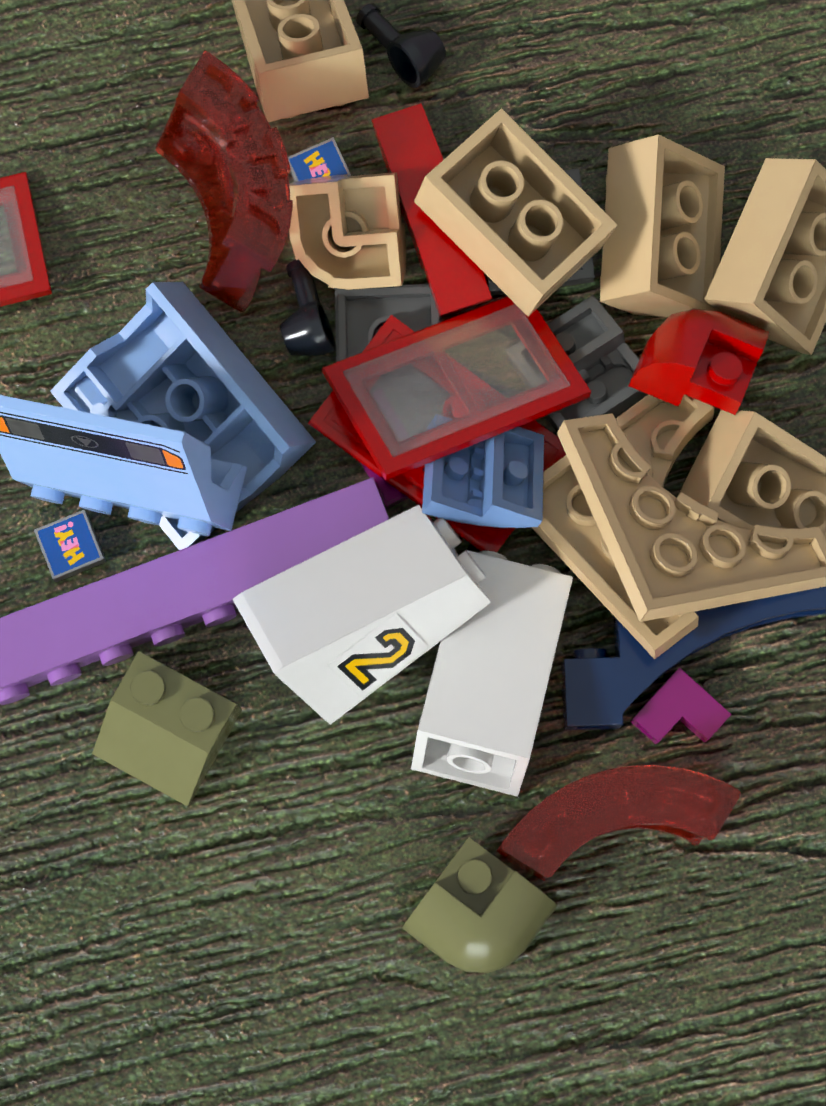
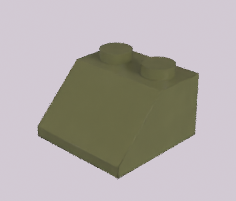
(164, 728)

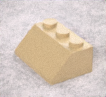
(666, 227)
(778, 256)

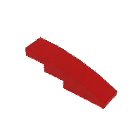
(413, 152)

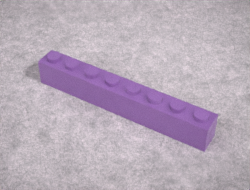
(172, 591)

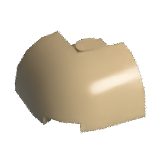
(349, 230)

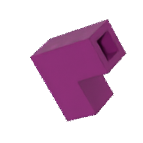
(684, 701)

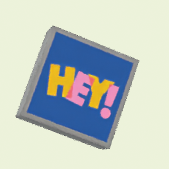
(318, 161)
(70, 546)

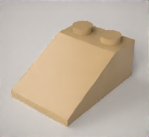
(301, 55)
(758, 475)

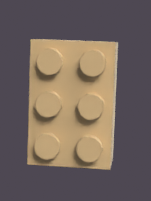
(514, 212)

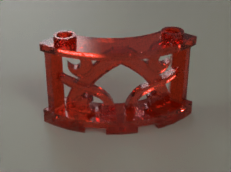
(237, 173)
(619, 799)

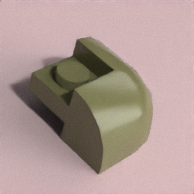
(479, 912)

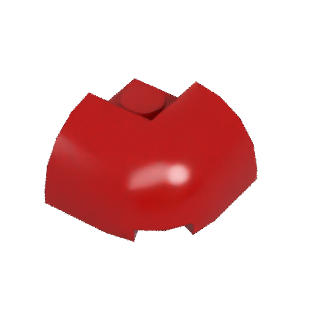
(700, 357)

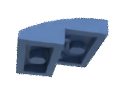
(489, 482)

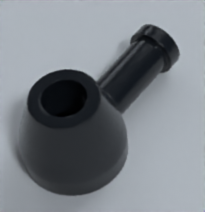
(412, 55)
(308, 328)

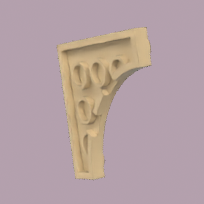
(569, 529)
(673, 548)

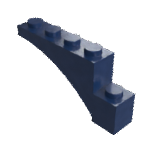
(602, 688)

